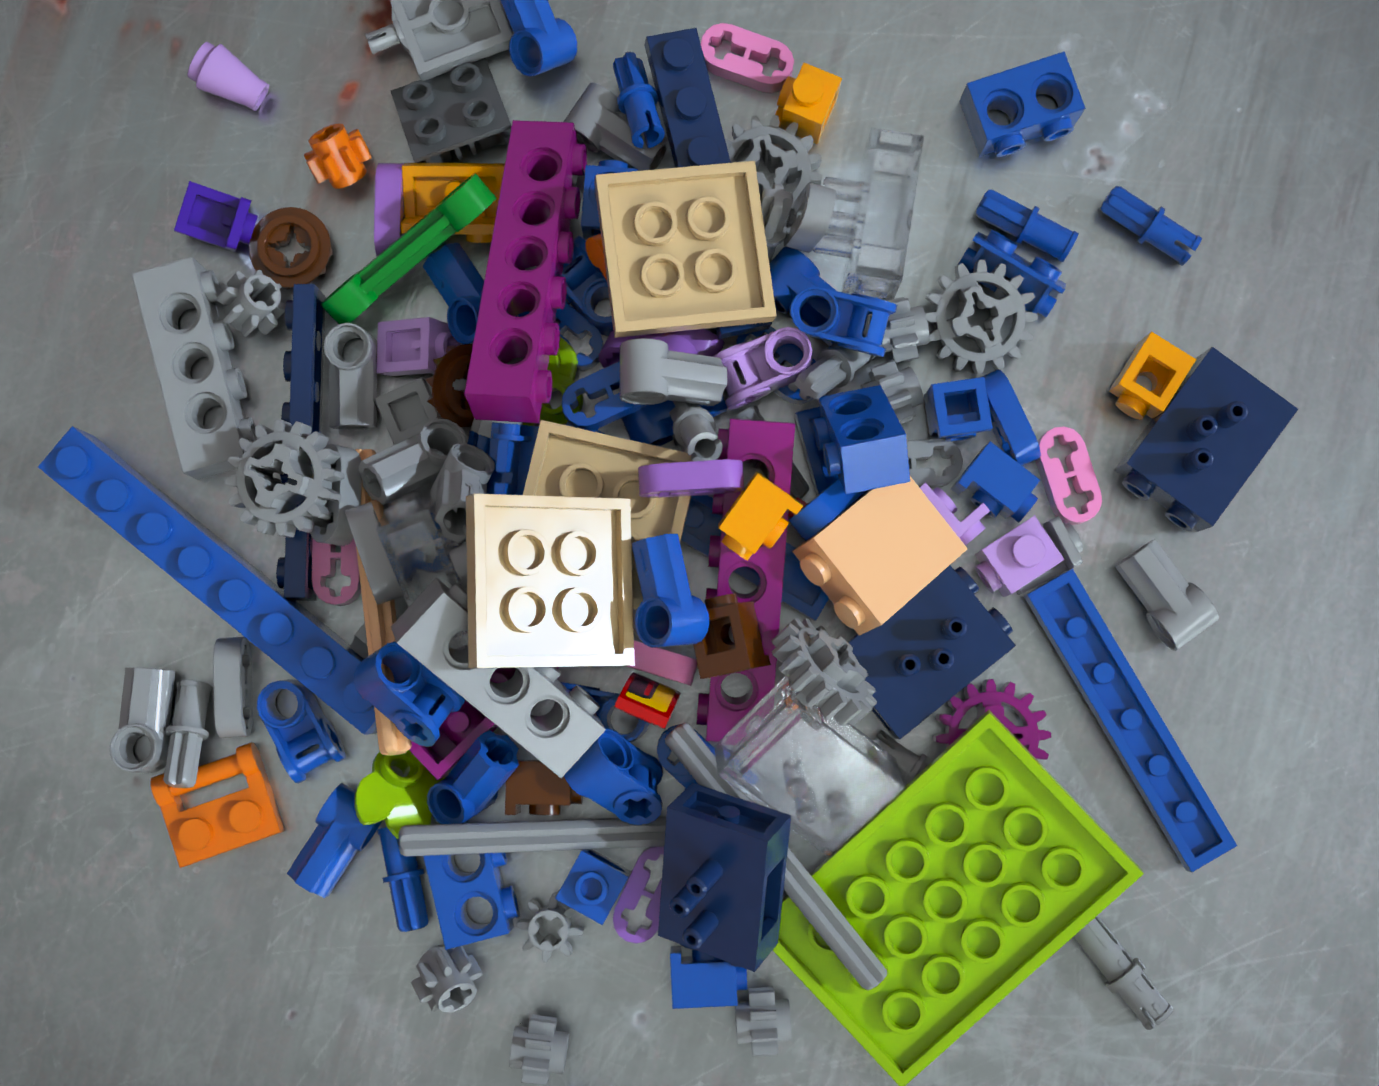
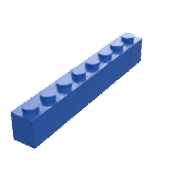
(211, 572)

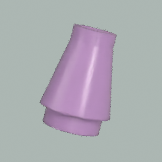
(226, 76)

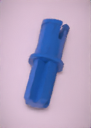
(638, 100)
(1026, 224)
(1149, 224)
(404, 884)

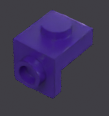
(215, 217)

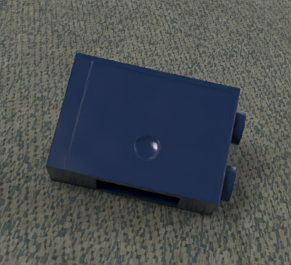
(1205, 442)
(930, 650)
(723, 876)

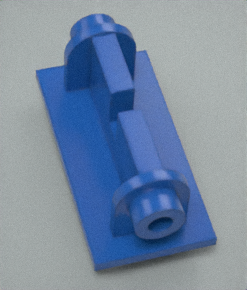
(1038, 276)
(512, 452)

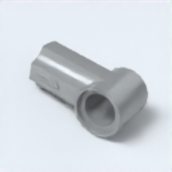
(605, 128)
(656, 374)
(351, 383)
(410, 462)
(462, 474)
(1174, 607)
(145, 712)

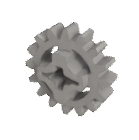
(785, 164)
(968, 294)
(275, 503)
(824, 672)

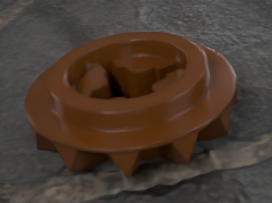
(275, 231)
(450, 402)

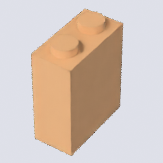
(879, 554)

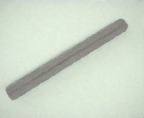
(528, 836)
(798, 882)

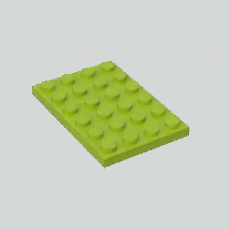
(956, 896)

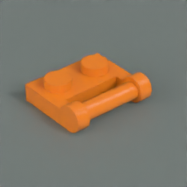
(223, 822)

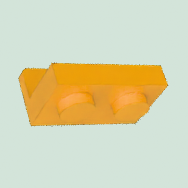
(430, 183)

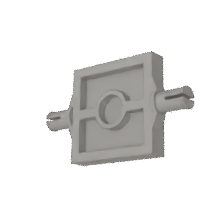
(444, 32)

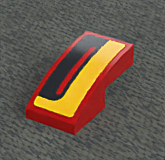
(647, 700)

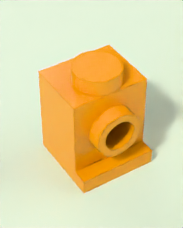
(808, 101)
(1165, 368)
(757, 517)

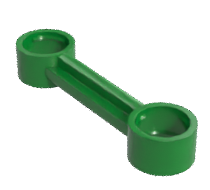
(448, 217)

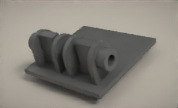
(452, 113)

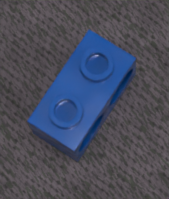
(1015, 94)
(862, 440)
(454, 888)

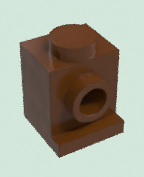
(716, 652)
(539, 788)

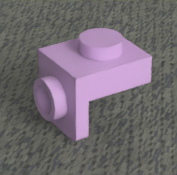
(1017, 558)

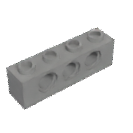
(163, 296)
(553, 738)

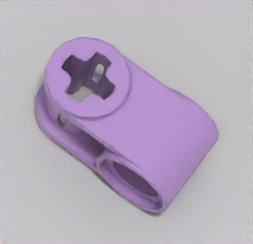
(759, 367)

